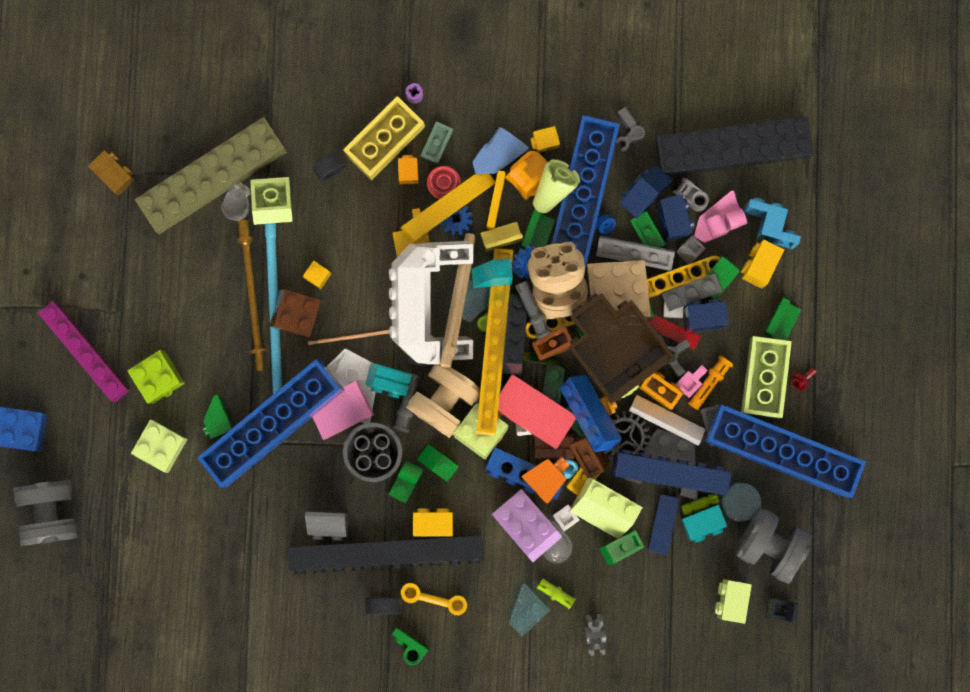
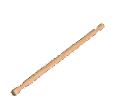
(349, 337)

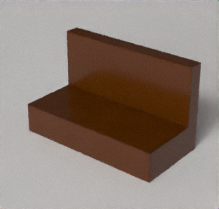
(590, 461)

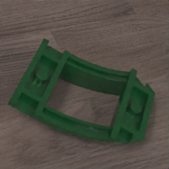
(554, 376)

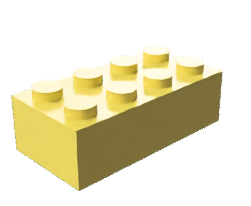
(384, 138)

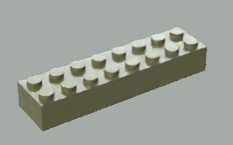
(210, 176)

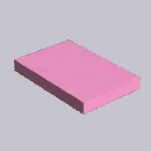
(343, 411)

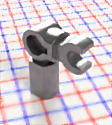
(636, 132)

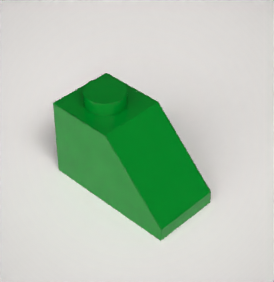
(216, 420)
(438, 463)

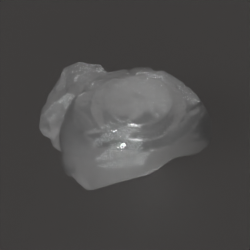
(236, 202)

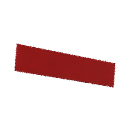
(673, 331)

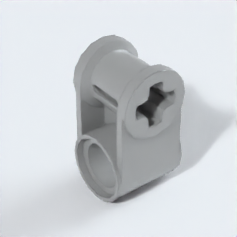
(691, 193)

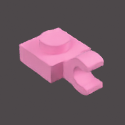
(690, 383)

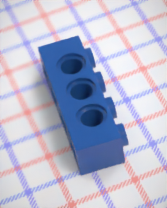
(499, 457)

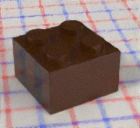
(294, 313)

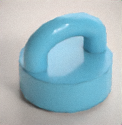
(570, 471)

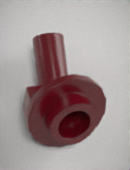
(800, 381)

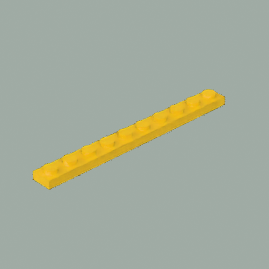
(493, 353)

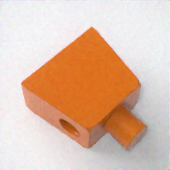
(546, 478)

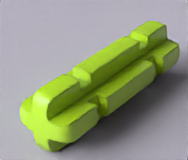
(699, 504)

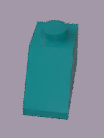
(492, 274)

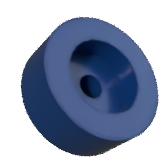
(605, 224)

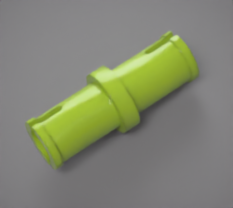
(556, 593)

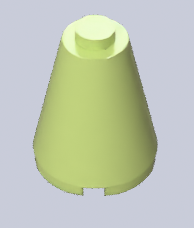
(554, 185)

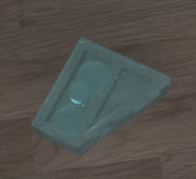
(476, 301)
(527, 611)

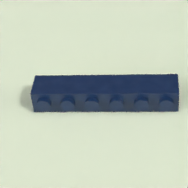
(671, 473)

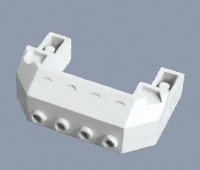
(412, 299)

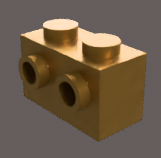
(111, 173)

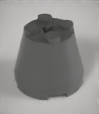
(360, 444)

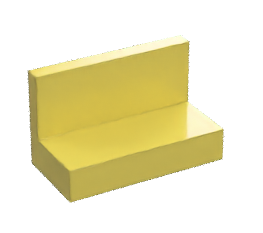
(501, 236)

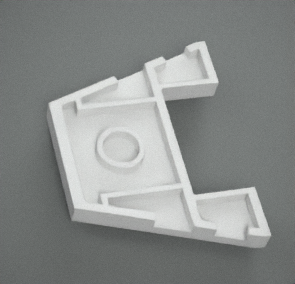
(349, 368)

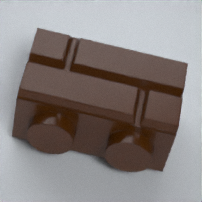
(544, 451)

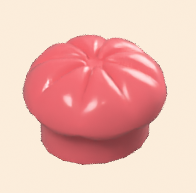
(442, 181)

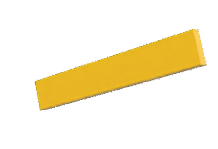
(447, 206)

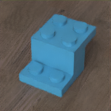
(772, 223)

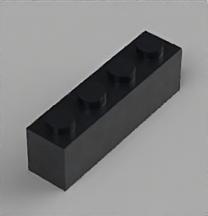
(514, 336)

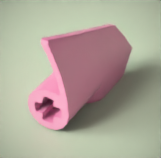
(720, 219)

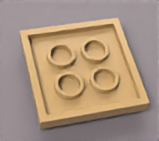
(620, 282)

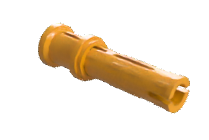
(715, 374)

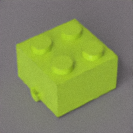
(156, 377)

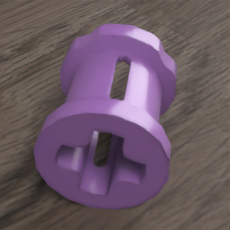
(418, 97)

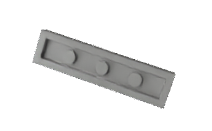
(631, 251)

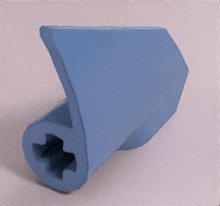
(498, 152)

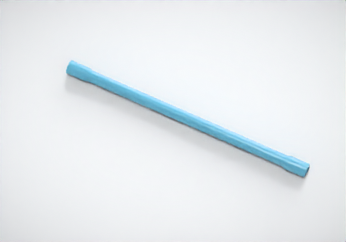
(270, 234)

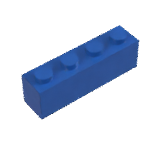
(590, 413)

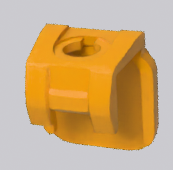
(527, 173)

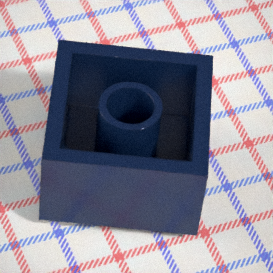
(645, 191)
(674, 217)
(705, 316)

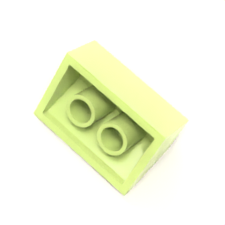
(605, 508)

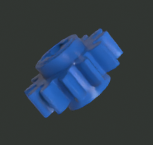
(458, 227)
(521, 262)

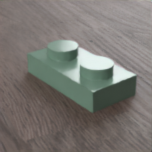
(437, 143)

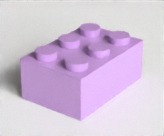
(527, 525)

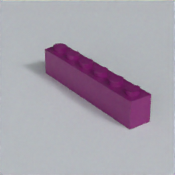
(84, 351)

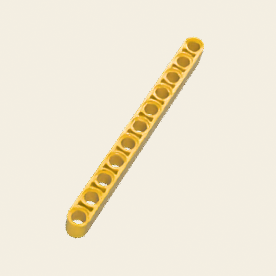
(667, 278)

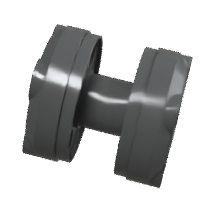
(43, 500)
(787, 552)

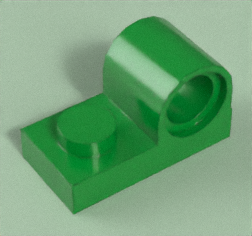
(406, 481)
(621, 548)
(401, 638)

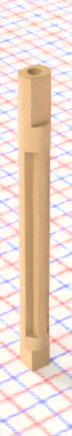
(456, 309)

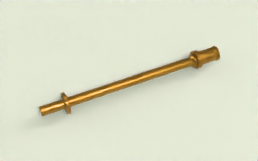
(245, 240)

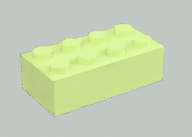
(766, 377)

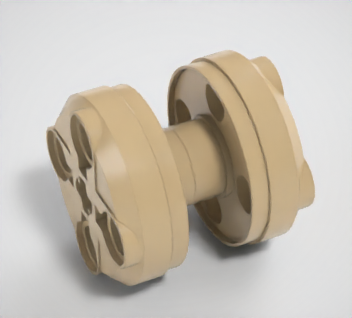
(558, 279)
(436, 410)

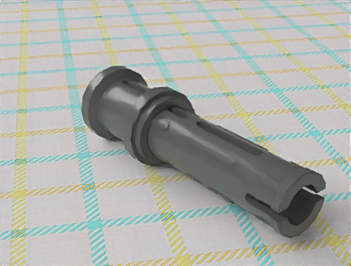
(536, 318)
(403, 413)

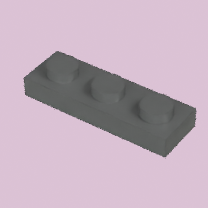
(692, 291)

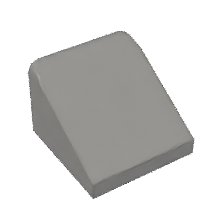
(690, 250)

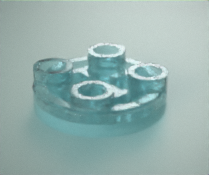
(741, 502)

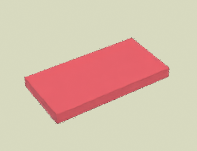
(534, 412)

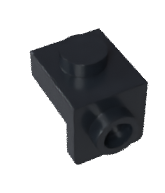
(781, 610)

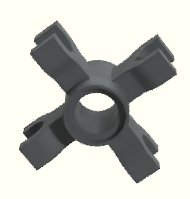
(676, 367)
(595, 634)

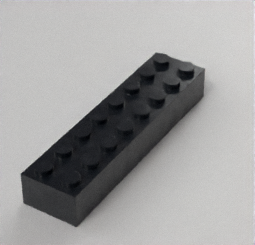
(734, 146)

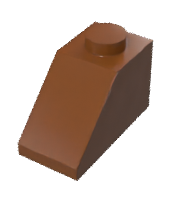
(554, 343)

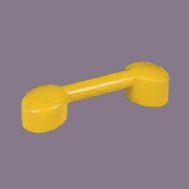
(457, 605)

